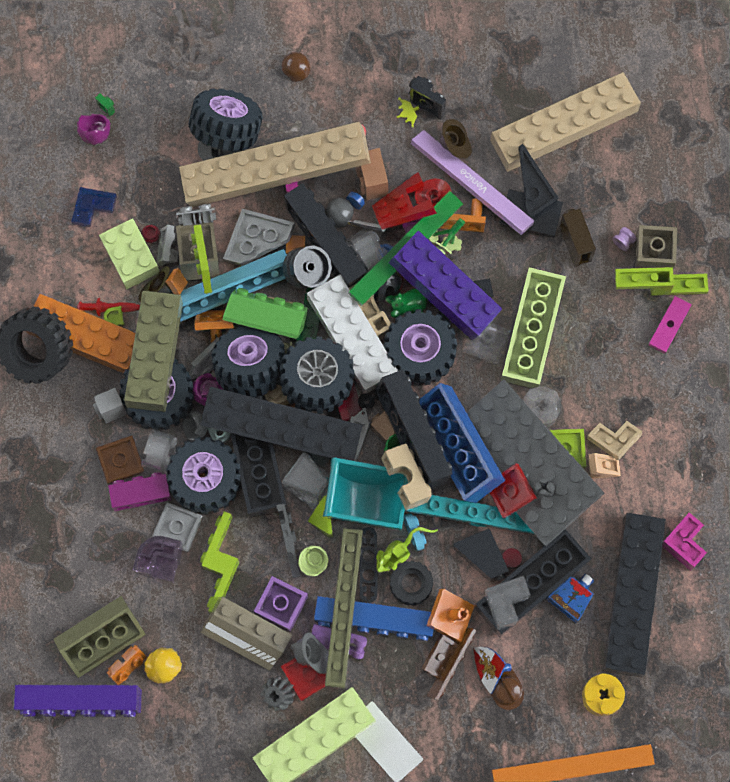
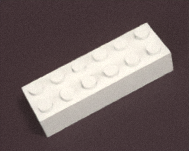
(351, 329)

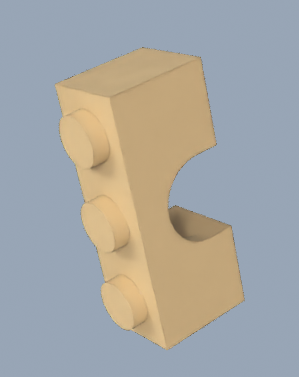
(376, 318)
(402, 461)

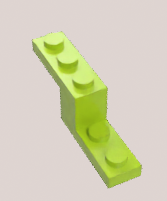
(661, 281)
(219, 562)

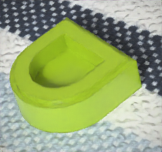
(114, 315)

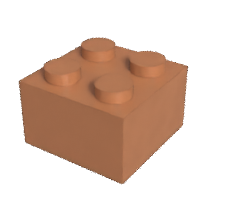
(373, 176)

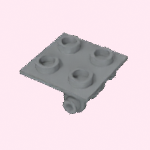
(186, 212)

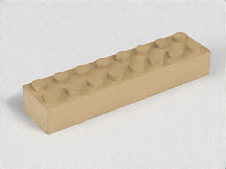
(566, 120)

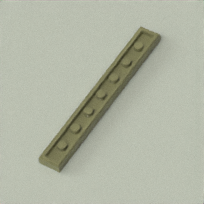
(343, 608)

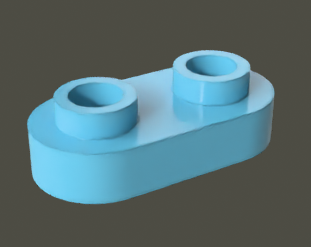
(418, 539)

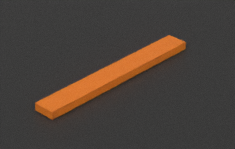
(577, 766)

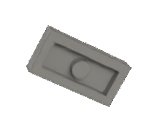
(165, 252)

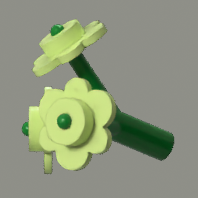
(450, 242)

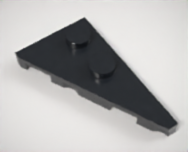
(536, 188)

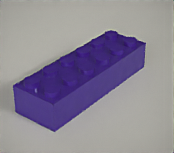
(445, 285)
(81, 699)

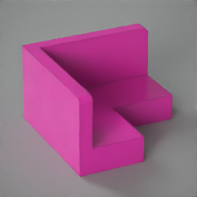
(682, 546)

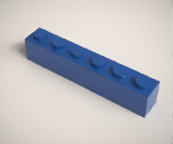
(379, 618)

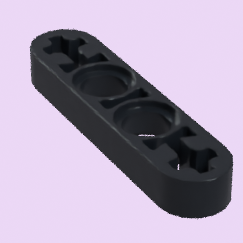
(368, 565)

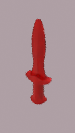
(101, 306)

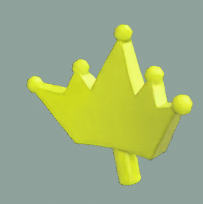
(408, 111)

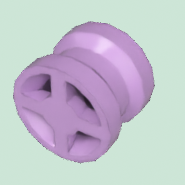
(624, 239)

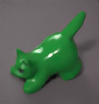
(407, 302)

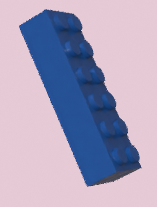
(471, 462)

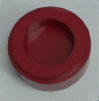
(512, 558)

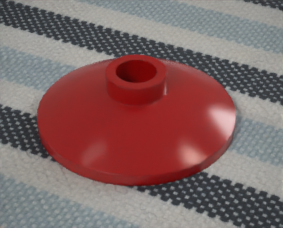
(433, 188)

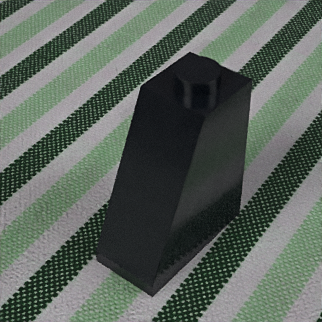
(483, 555)

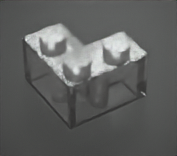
(367, 247)
(501, 601)

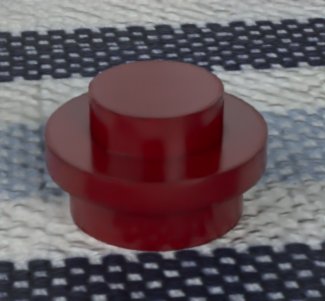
(150, 233)

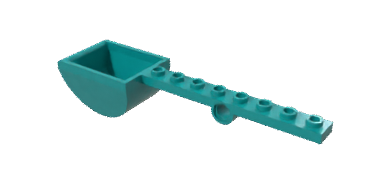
(371, 497)

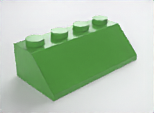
(266, 313)

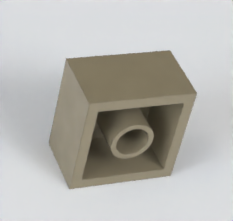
(655, 247)

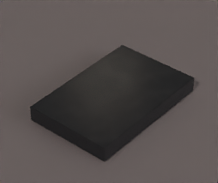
(544, 222)

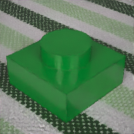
(105, 104)

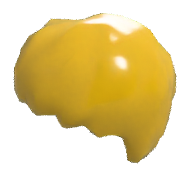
(162, 665)

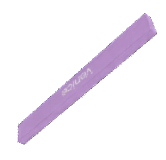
(472, 182)

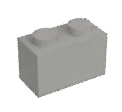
(109, 405)

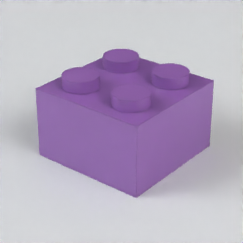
(281, 604)

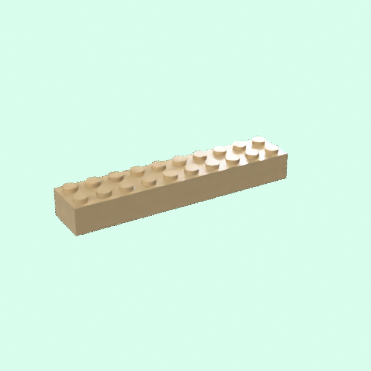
(275, 164)

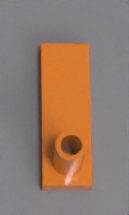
(473, 222)

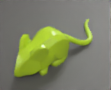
(396, 552)

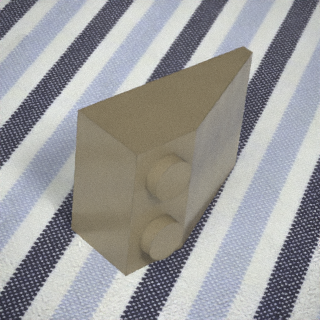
(186, 250)

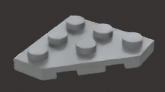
(256, 236)

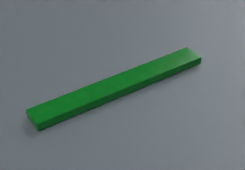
(383, 270)

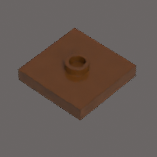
(120, 459)

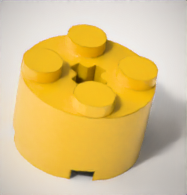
(591, 695)

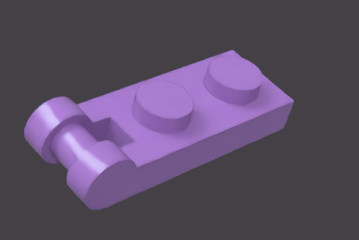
(323, 635)

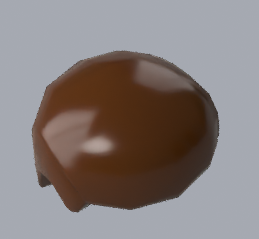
(296, 66)

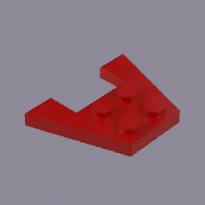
(397, 207)

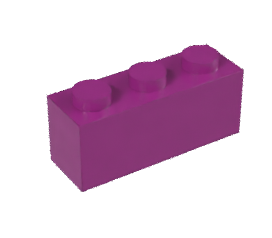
(139, 492)

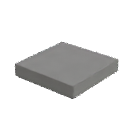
(178, 524)

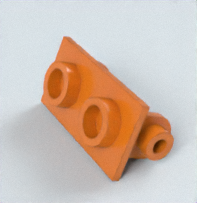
(120, 671)

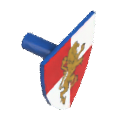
(489, 666)

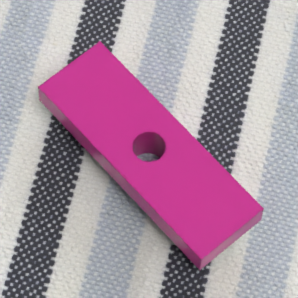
(674, 315)

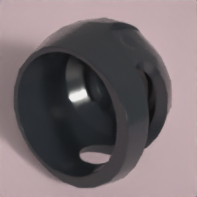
(393, 284)

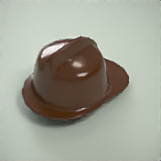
(508, 691)

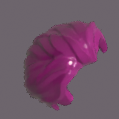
(202, 385)

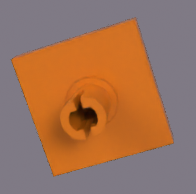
(212, 321)
(450, 615)

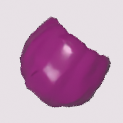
(93, 128)

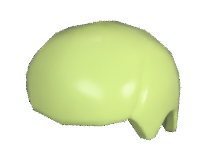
(313, 560)

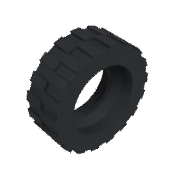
(411, 568)

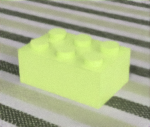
(129, 253)

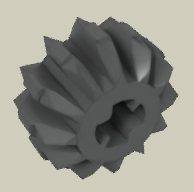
(277, 693)

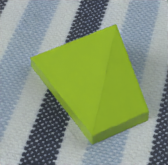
(320, 522)

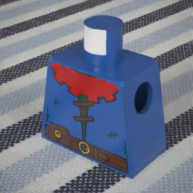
(572, 597)

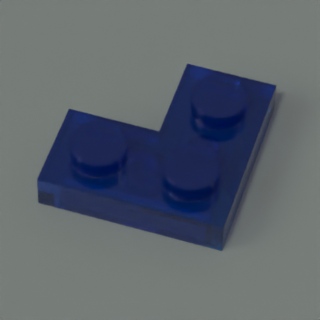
(89, 201)

